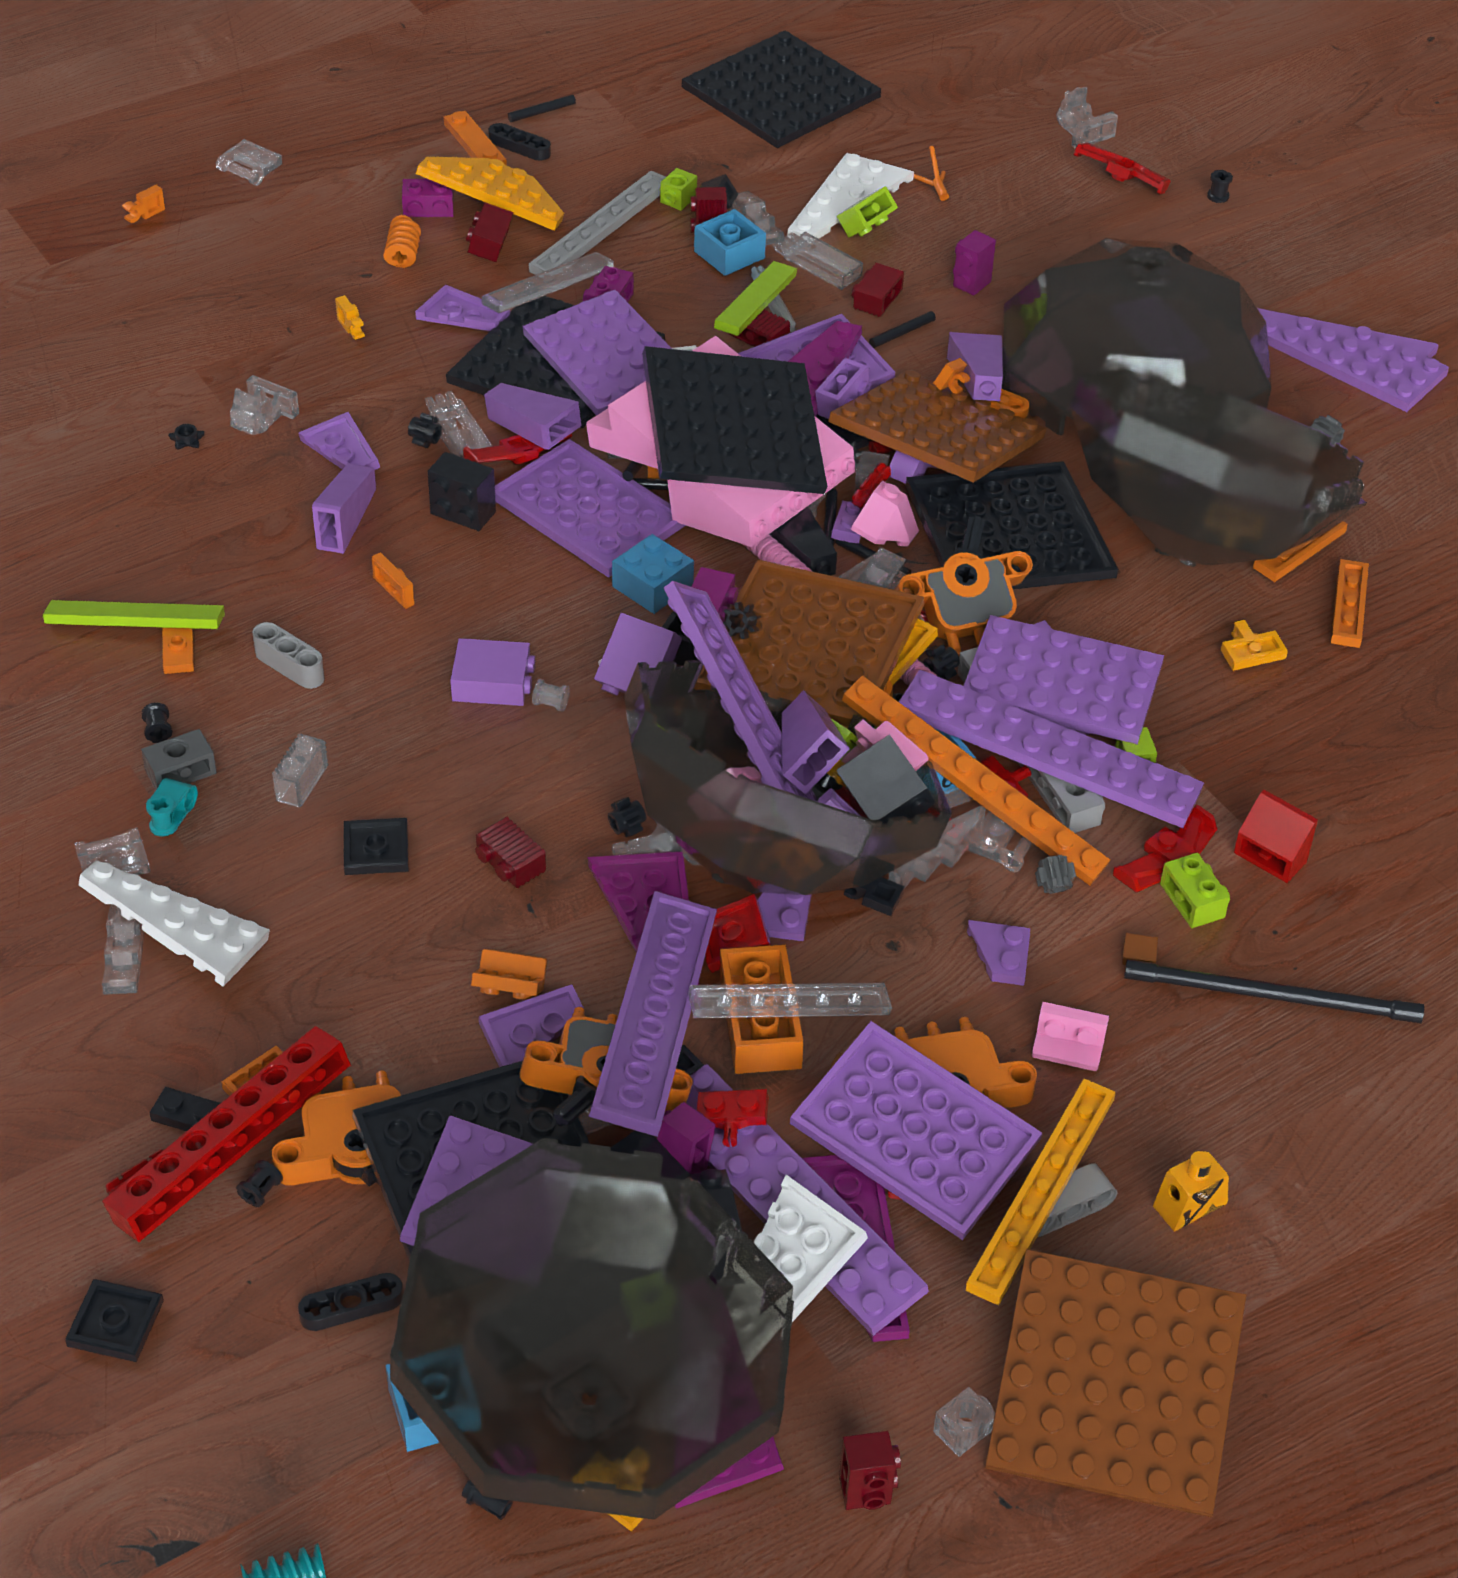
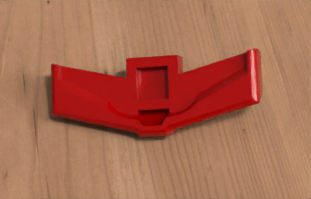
(1123, 167)
(512, 448)
(1165, 847)

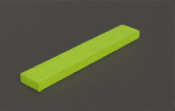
(755, 298)
(134, 614)

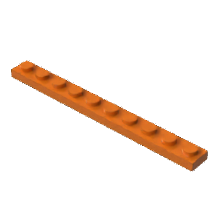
(979, 781)

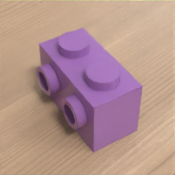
(842, 386)

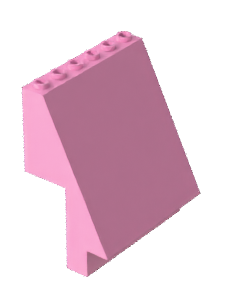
(722, 510)

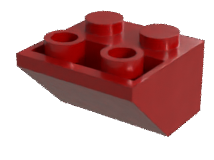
(1276, 836)

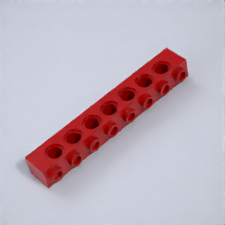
(226, 1134)

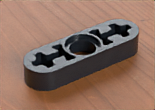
(531, 145)
(359, 1288)

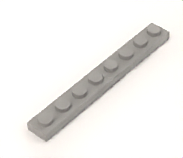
(600, 224)

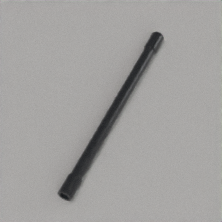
(1393, 1009)

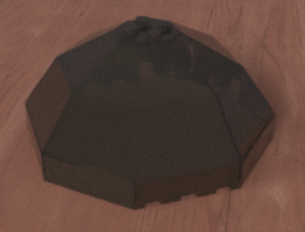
(1135, 310)
(1211, 471)
(743, 827)
(595, 1282)

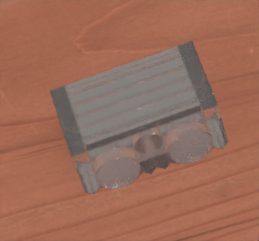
(300, 770)

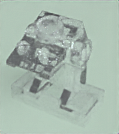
(1077, 119)
(255, 411)

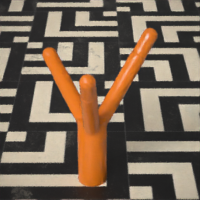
(937, 182)

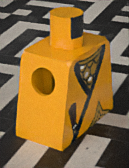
(1192, 1190)

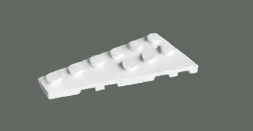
(846, 185)
(179, 922)
(807, 1241)

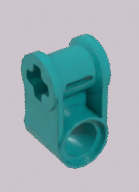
(170, 805)

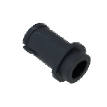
(495, 1506)

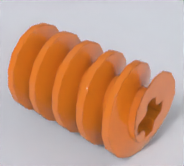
(402, 242)

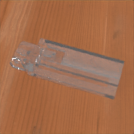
(820, 259)
(453, 437)

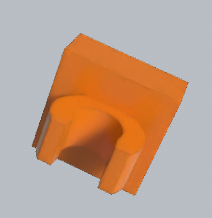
(950, 374)

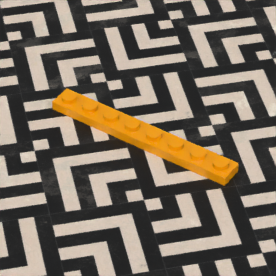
(1040, 1192)

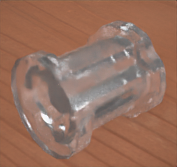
(550, 695)

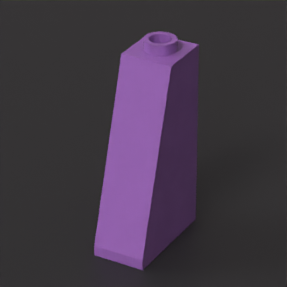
(983, 361)
(533, 414)
(342, 507)
(809, 742)

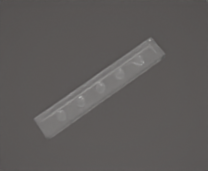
(546, 282)
(789, 1000)

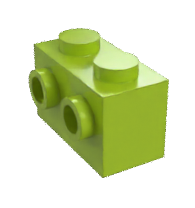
(866, 212)
(1195, 890)

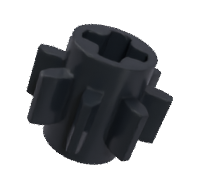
(424, 430)
(749, 618)
(942, 661)
(627, 817)

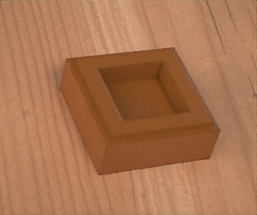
(1139, 948)

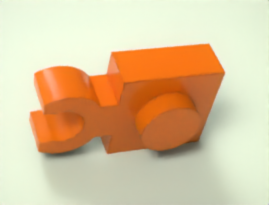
(147, 205)

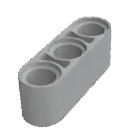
(288, 655)
(1083, 1195)

